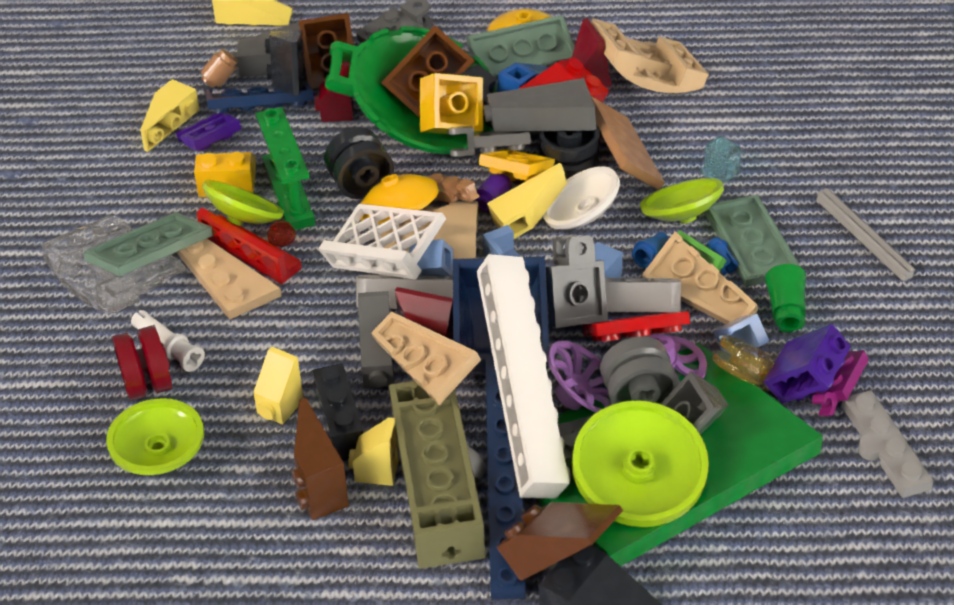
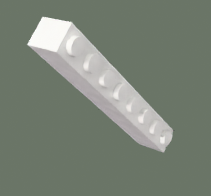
(523, 378)

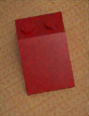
(570, 70)

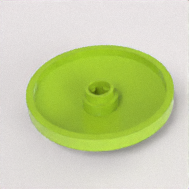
(640, 460)

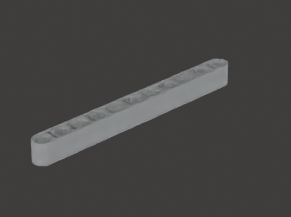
(621, 293)

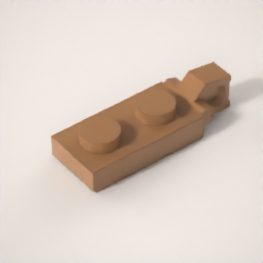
(454, 188)

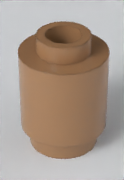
(219, 68)

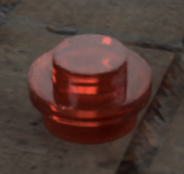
(281, 234)

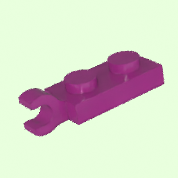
(843, 383)

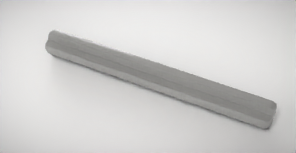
(865, 235)

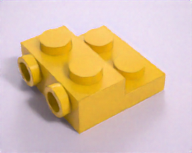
(515, 163)

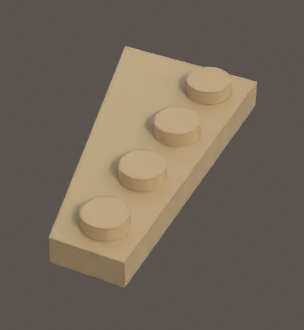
(227, 279)
(700, 282)
(426, 356)

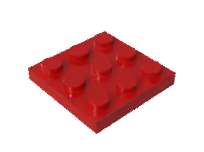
(636, 326)

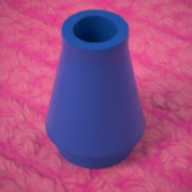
(647, 249)

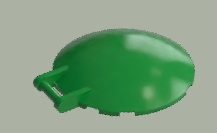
(369, 67)

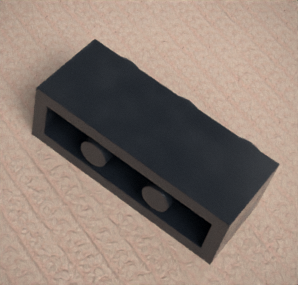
(337, 408)

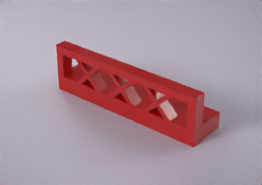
(250, 247)

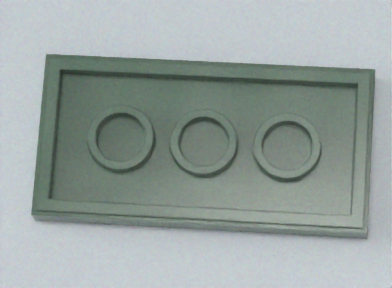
(529, 43)
(750, 237)
(147, 244)

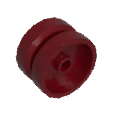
(143, 362)

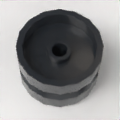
(572, 149)
(357, 161)

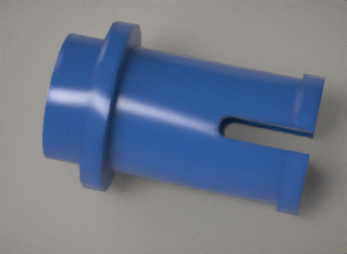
(720, 247)

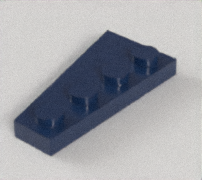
(254, 96)

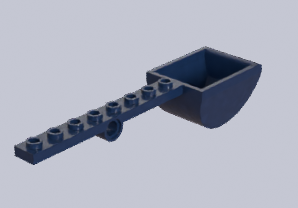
(472, 331)

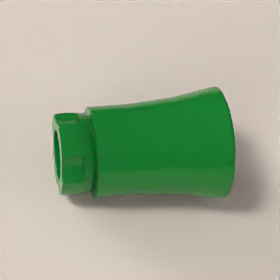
(787, 296)

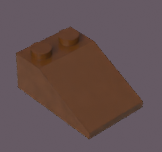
(317, 39)
(431, 55)
(318, 467)
(554, 534)

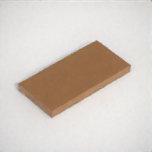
(626, 145)

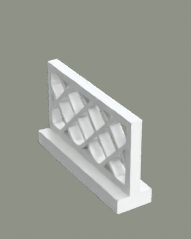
(374, 257)

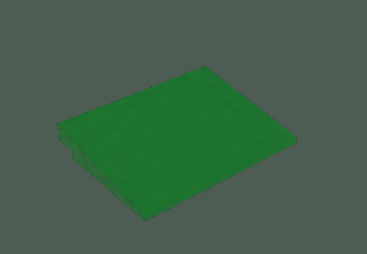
(745, 450)

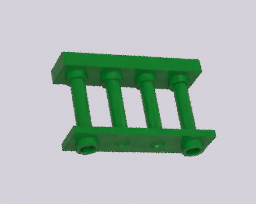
(285, 168)

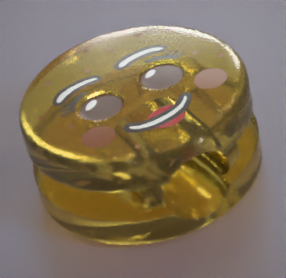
(744, 361)

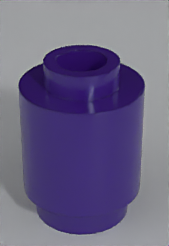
(492, 188)

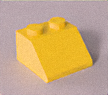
(450, 102)
(230, 168)

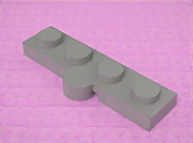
(885, 442)

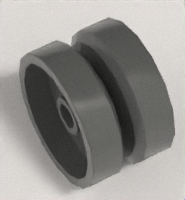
(638, 371)

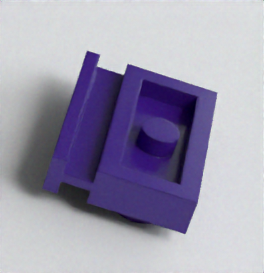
(209, 130)

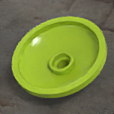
(682, 200)
(241, 204)
(155, 436)

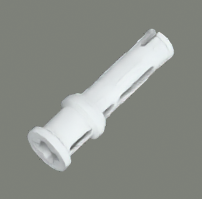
(176, 345)

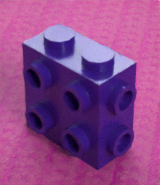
(807, 364)

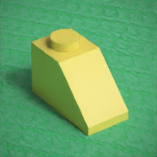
(278, 386)
(376, 455)

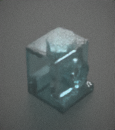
(721, 159)

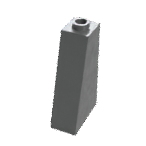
(543, 108)

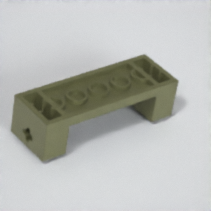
(437, 477)

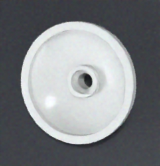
(583, 198)

